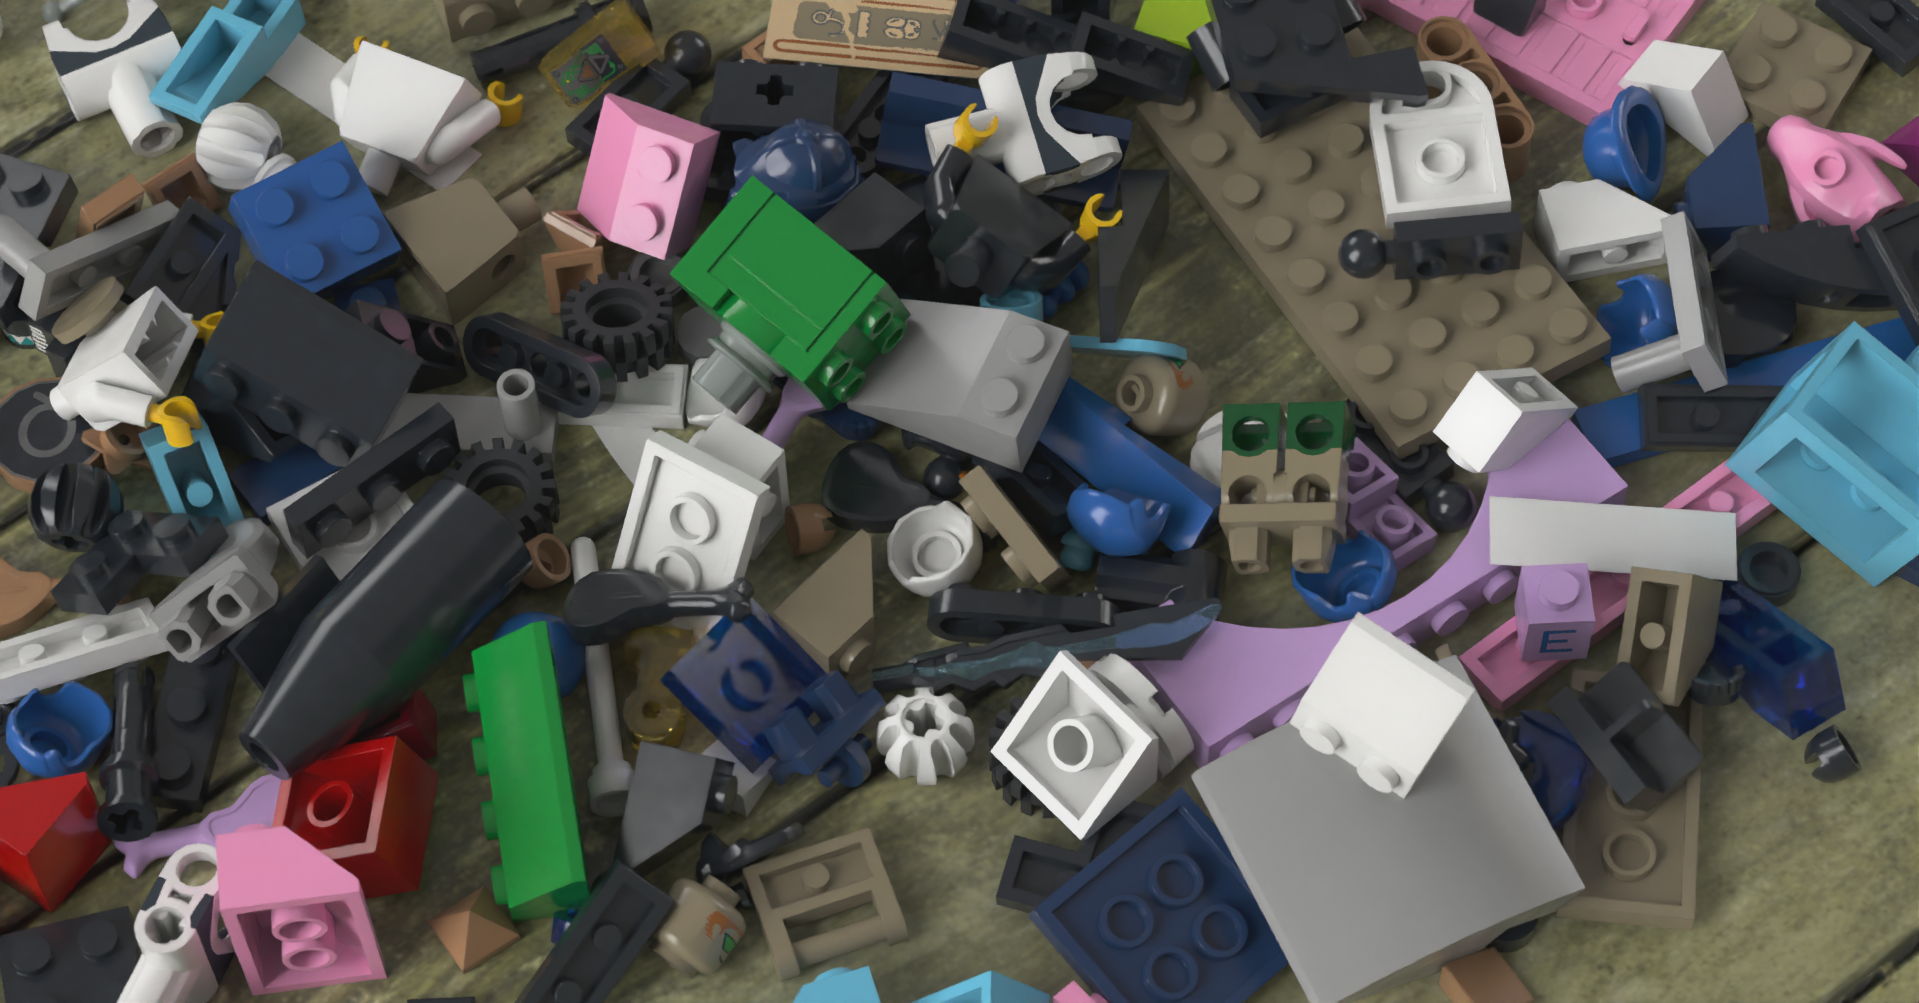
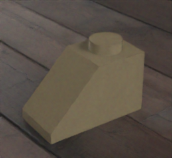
(835, 609)
(1669, 628)

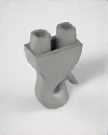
(221, 593)

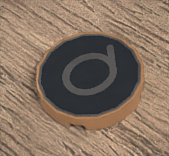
(37, 437)

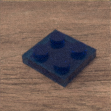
(743, 680)

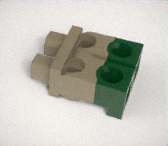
(1285, 482)

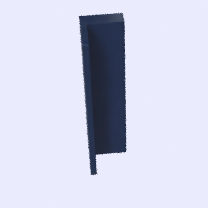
(921, 101)

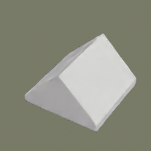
(1079, 748)

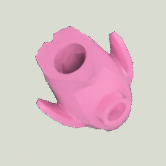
(1834, 173)

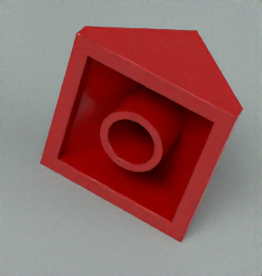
(49, 837)

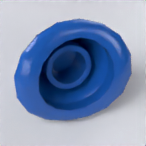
(1628, 144)

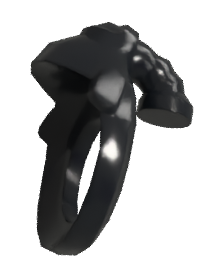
(719, 858)

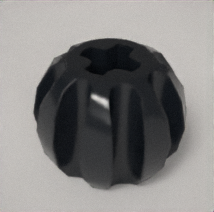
(74, 505)

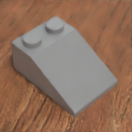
(970, 379)

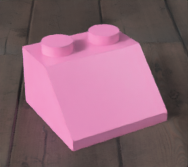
(647, 177)

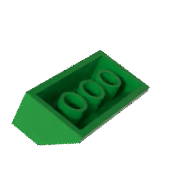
(529, 775)

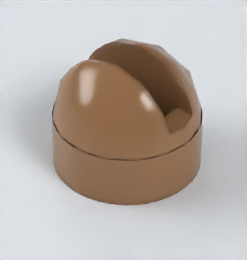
(806, 528)
(549, 560)

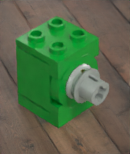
(785, 303)

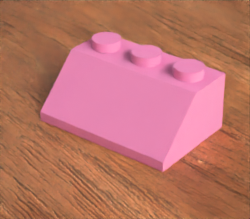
(293, 913)

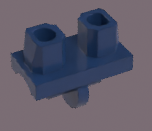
(829, 741)

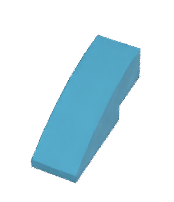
(227, 55)

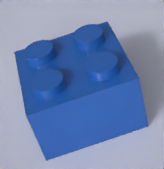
(316, 223)

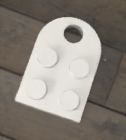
(1440, 155)

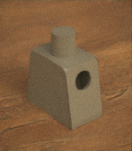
(463, 243)

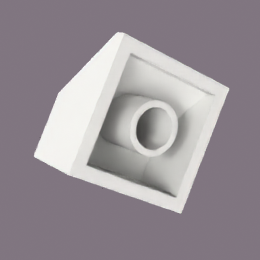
(1380, 707)

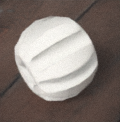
(237, 144)
(925, 736)

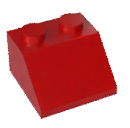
(365, 811)

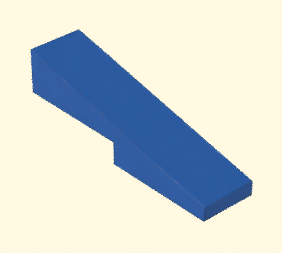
(1102, 449)

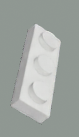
(77, 649)

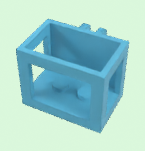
(1844, 453)

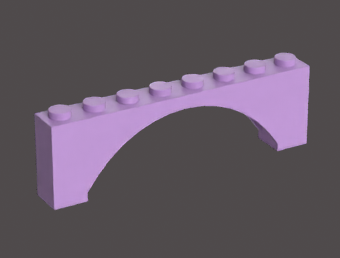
(1253, 678)

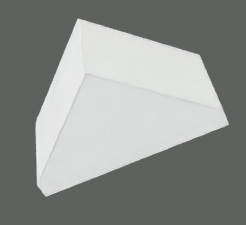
(1692, 90)

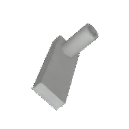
(64, 273)
(1698, 337)
(480, 418)

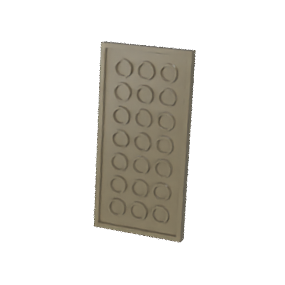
(1385, 341)

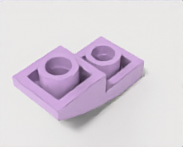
(1381, 512)

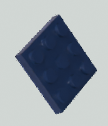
(1163, 916)

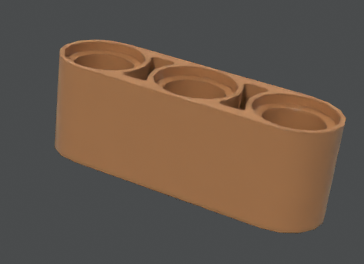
(1453, 42)

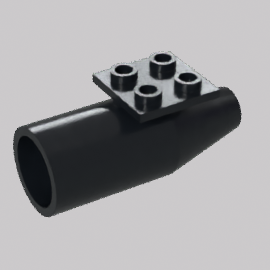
(361, 647)

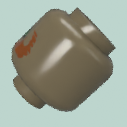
(1162, 395)
(699, 927)

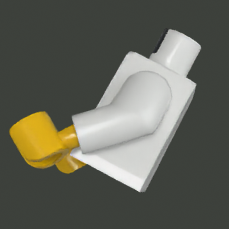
(411, 112)
(132, 367)

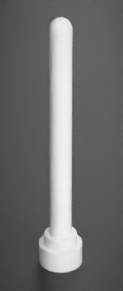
(612, 775)

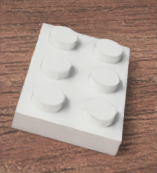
(690, 522)

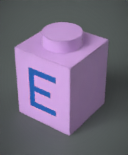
(1554, 612)

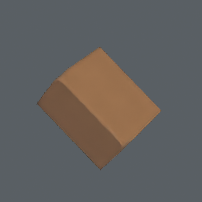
(1482, 979)

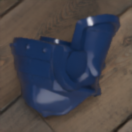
(801, 164)

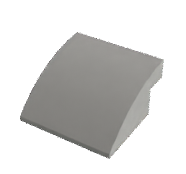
(1381, 883)

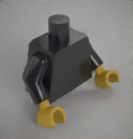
(995, 229)

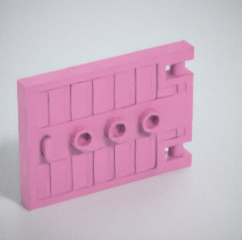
(1569, 53)

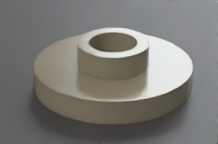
(89, 311)

